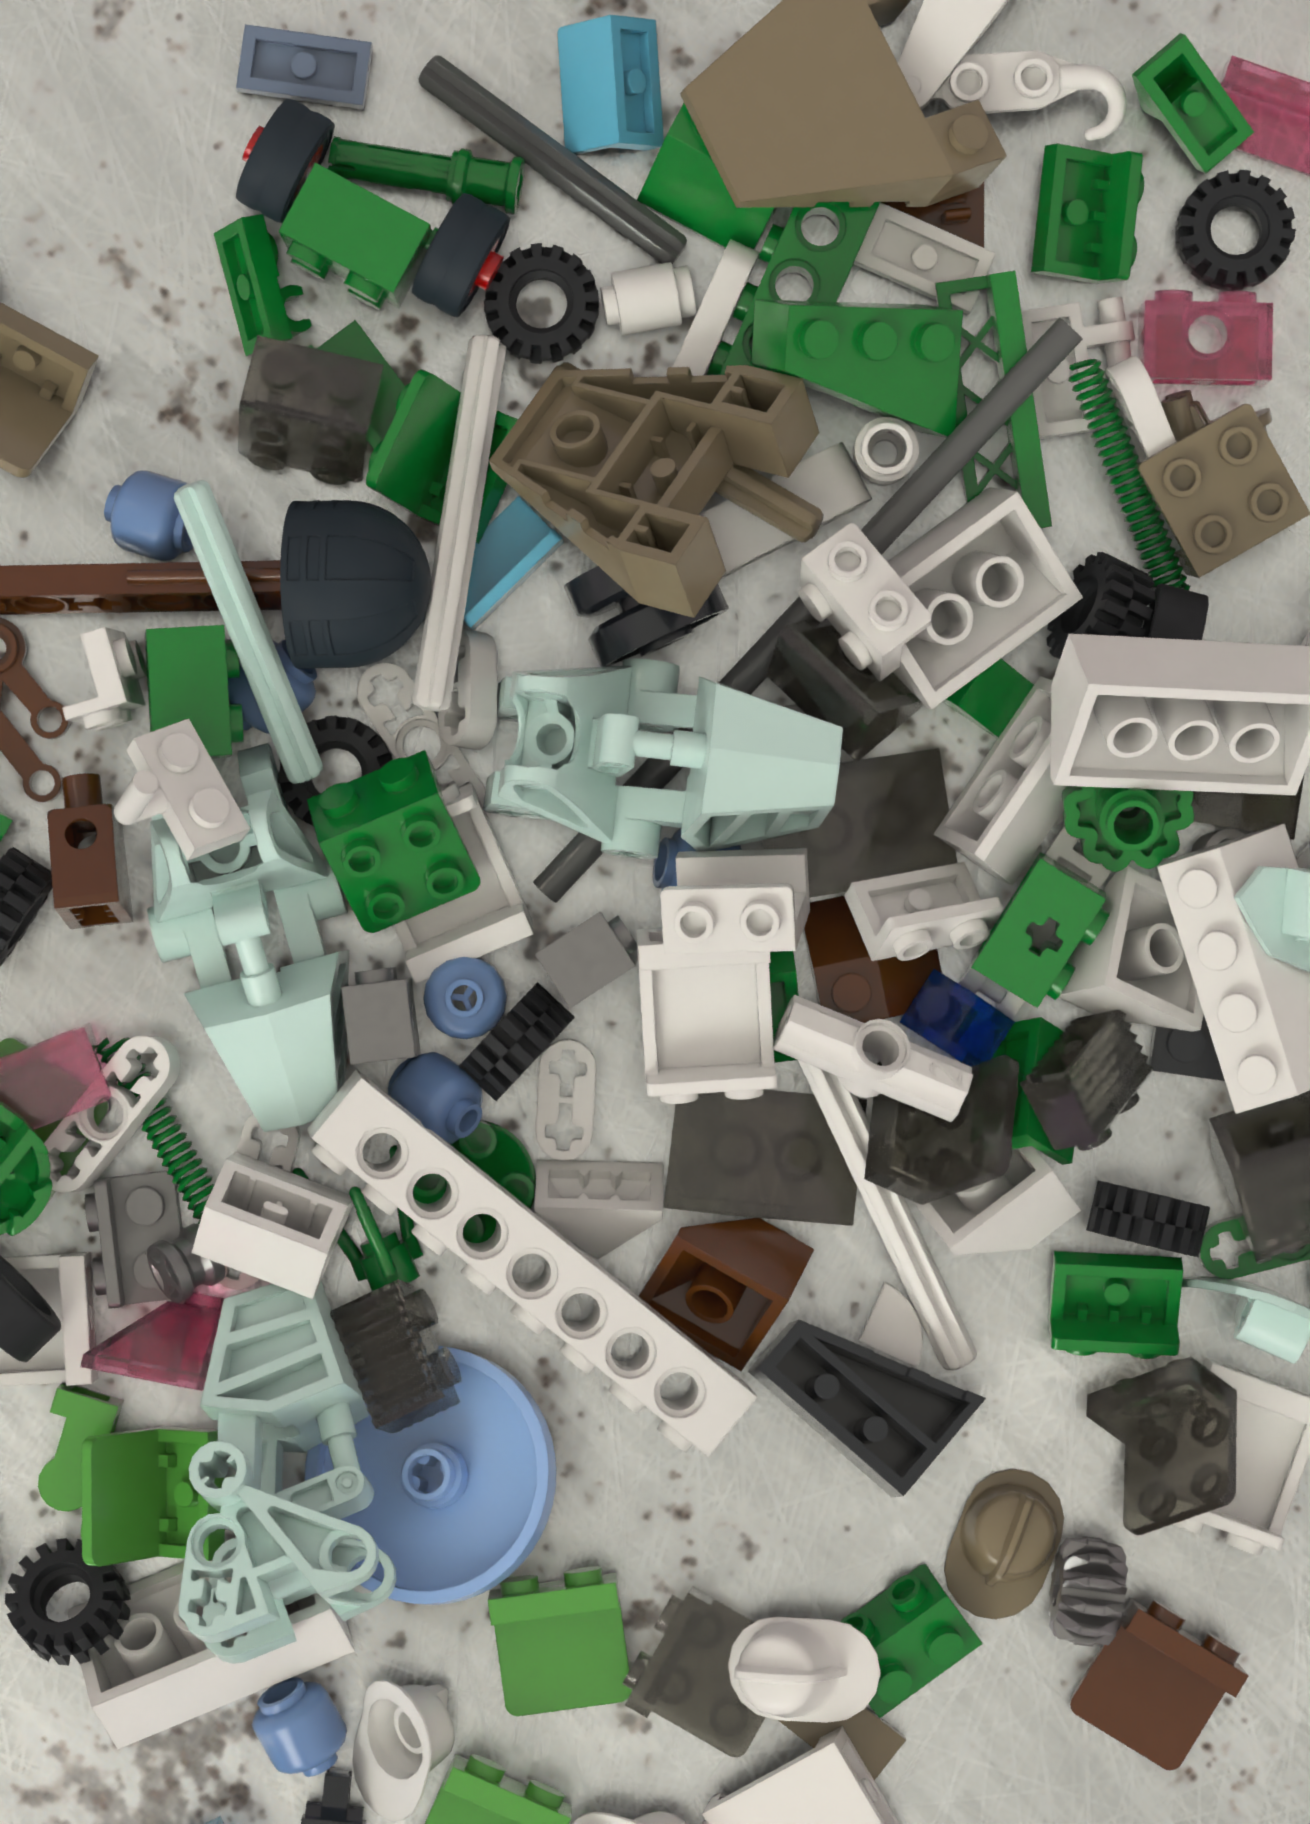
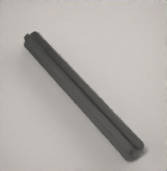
(552, 160)

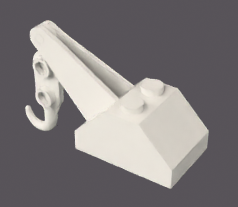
(940, 69)

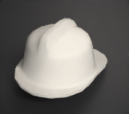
(804, 1669)
(398, 1744)

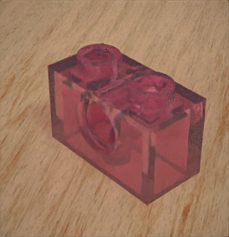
(1244, 333)

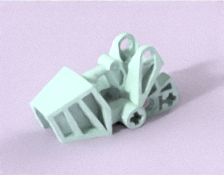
(750, 761)
(272, 1029)
(277, 1388)

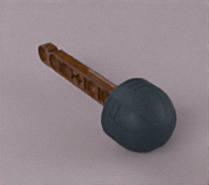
(345, 583)

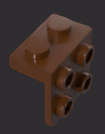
(1157, 1684)

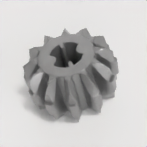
(1087, 1591)

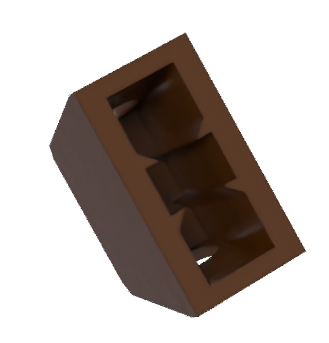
(91, 881)

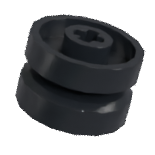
(638, 626)

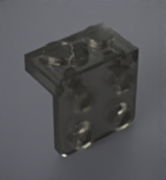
(307, 410)
(934, 1157)
(1176, 1442)
(690, 1673)

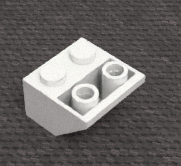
(271, 1224)

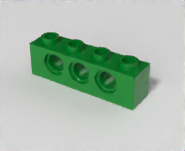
(790, 252)

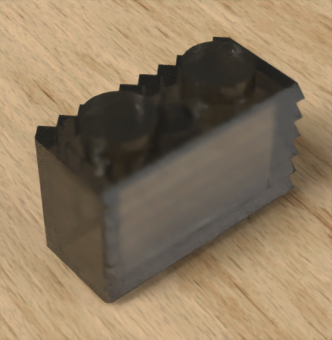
(1087, 1080)
(397, 1355)

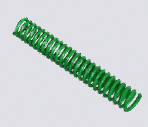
(1132, 463)
(167, 1156)

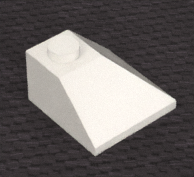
(1136, 960)
(1004, 1212)

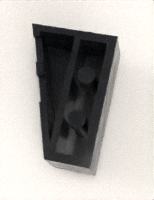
(864, 1404)

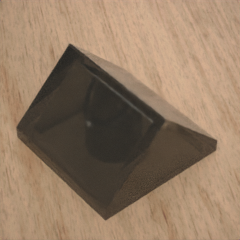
(829, 687)

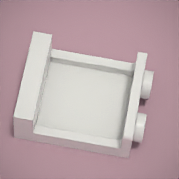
(736, 901)
(477, 921)
(704, 1022)
(68, 1289)
(1269, 1461)
(815, 1788)

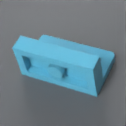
(610, 84)
(505, 558)

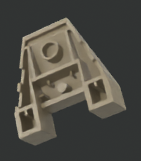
(823, 114)
(637, 459)

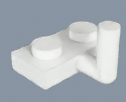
(183, 786)

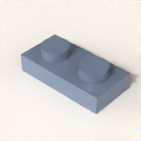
(304, 66)

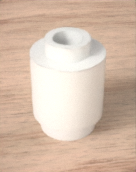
(648, 298)
(898, 434)

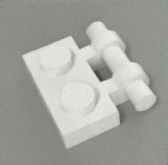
(1054, 400)

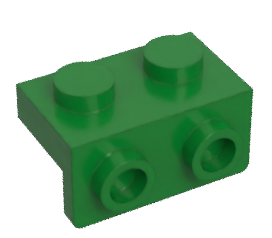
(1087, 214)
(1115, 1304)
(914, 1635)

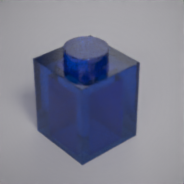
(956, 1020)

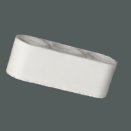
(824, 480)

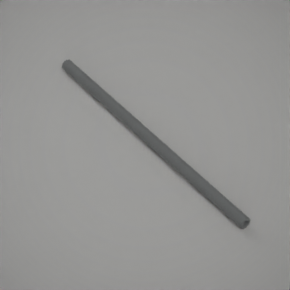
(881, 532)

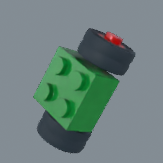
(358, 234)

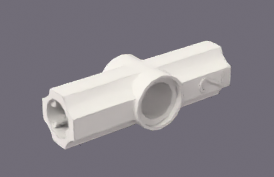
(907, 1070)

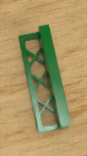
(1022, 426)

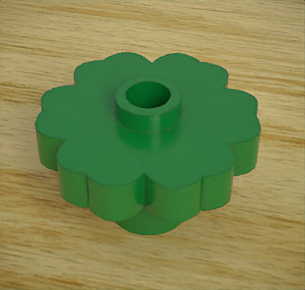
(1120, 836)

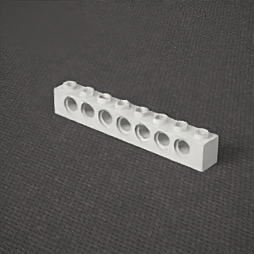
(715, 1394)

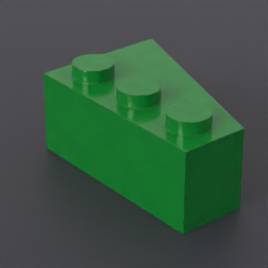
(870, 354)

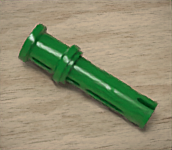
(486, 179)

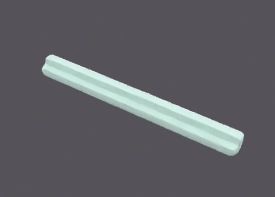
(248, 631)

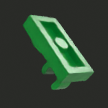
(251, 275)

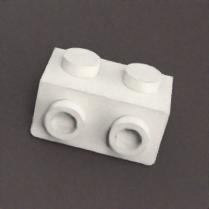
(862, 600)
(115, 672)
(921, 912)

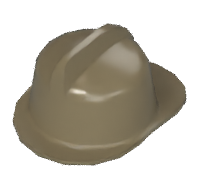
(1004, 1544)

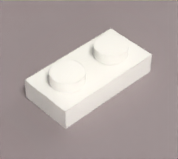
(921, 255)

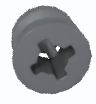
(178, 1269)

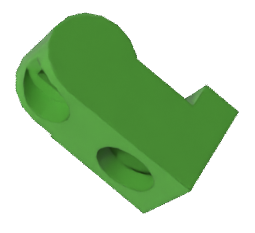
(86, 1415)

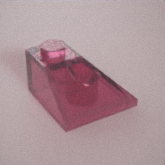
(165, 1345)

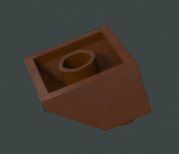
(847, 976)
(727, 1284)

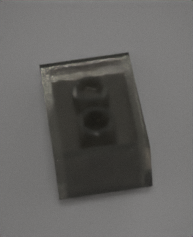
(877, 824)
(759, 1159)

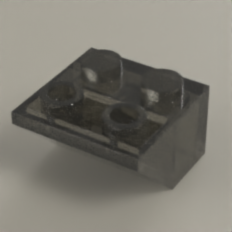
(1267, 1172)

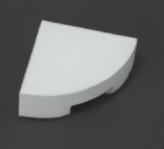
(894, 1327)

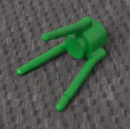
(384, 1255)

